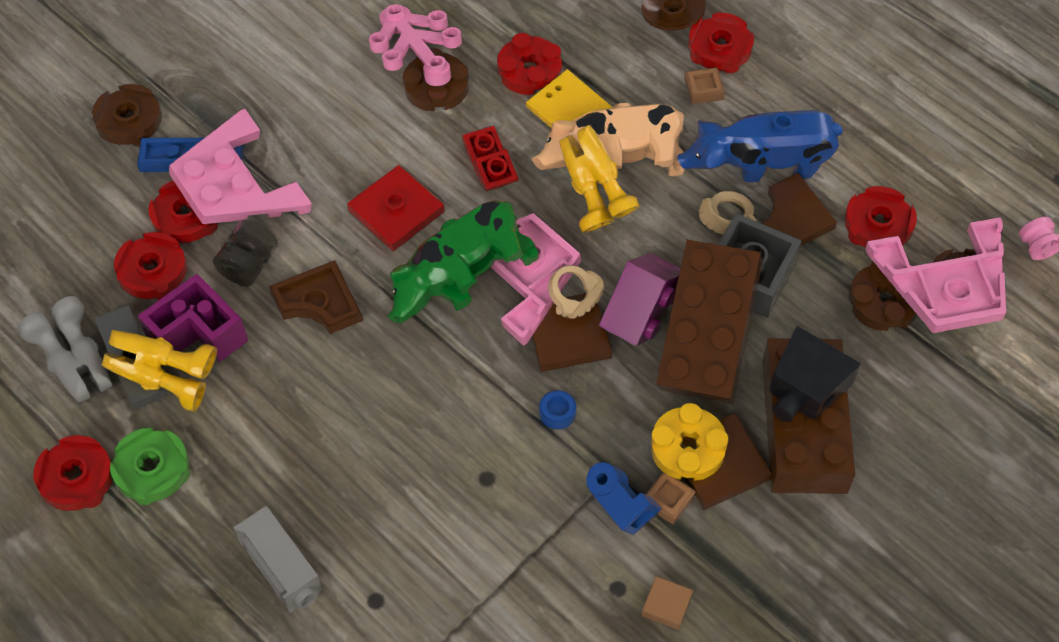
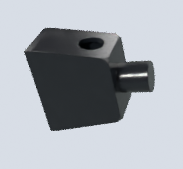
(810, 376)

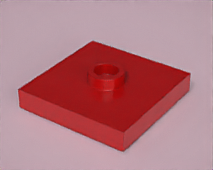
(395, 207)

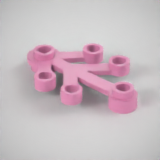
(400, 20)

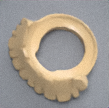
(709, 213)
(592, 284)

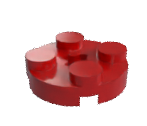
(528, 49)
(725, 57)
(875, 201)
(165, 216)
(155, 282)
(83, 491)

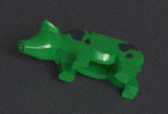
(456, 255)

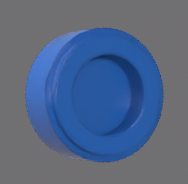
(557, 409)

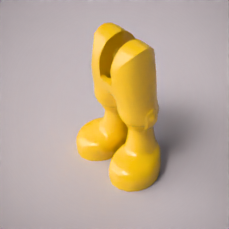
(589, 169)
(147, 368)

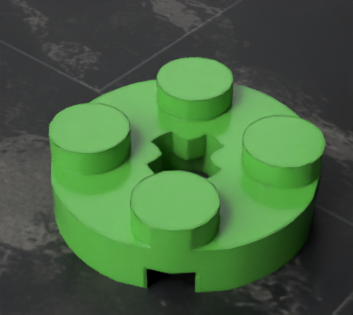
(150, 485)

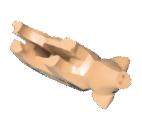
(626, 133)

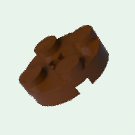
(428, 96)
(128, 130)
(870, 309)

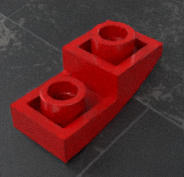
(489, 158)

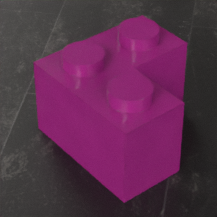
(639, 297)
(194, 314)

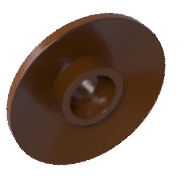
(673, 14)

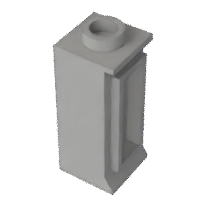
(279, 559)

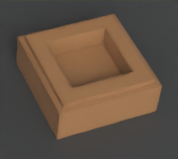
(704, 85)
(671, 496)
(667, 603)

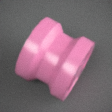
(1041, 238)

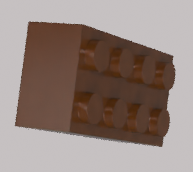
(709, 321)
(808, 452)

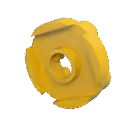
(687, 462)

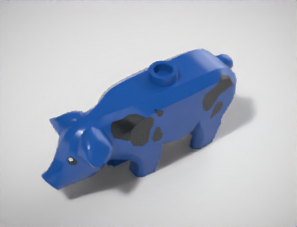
(766, 141)

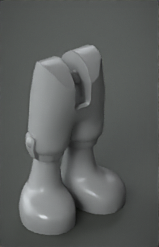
(67, 364)

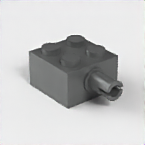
(778, 255)

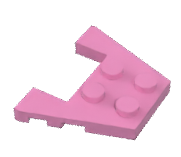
(220, 183)
(533, 279)
(954, 290)

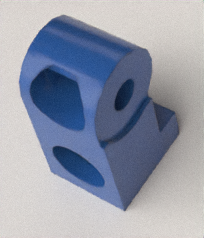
(613, 492)

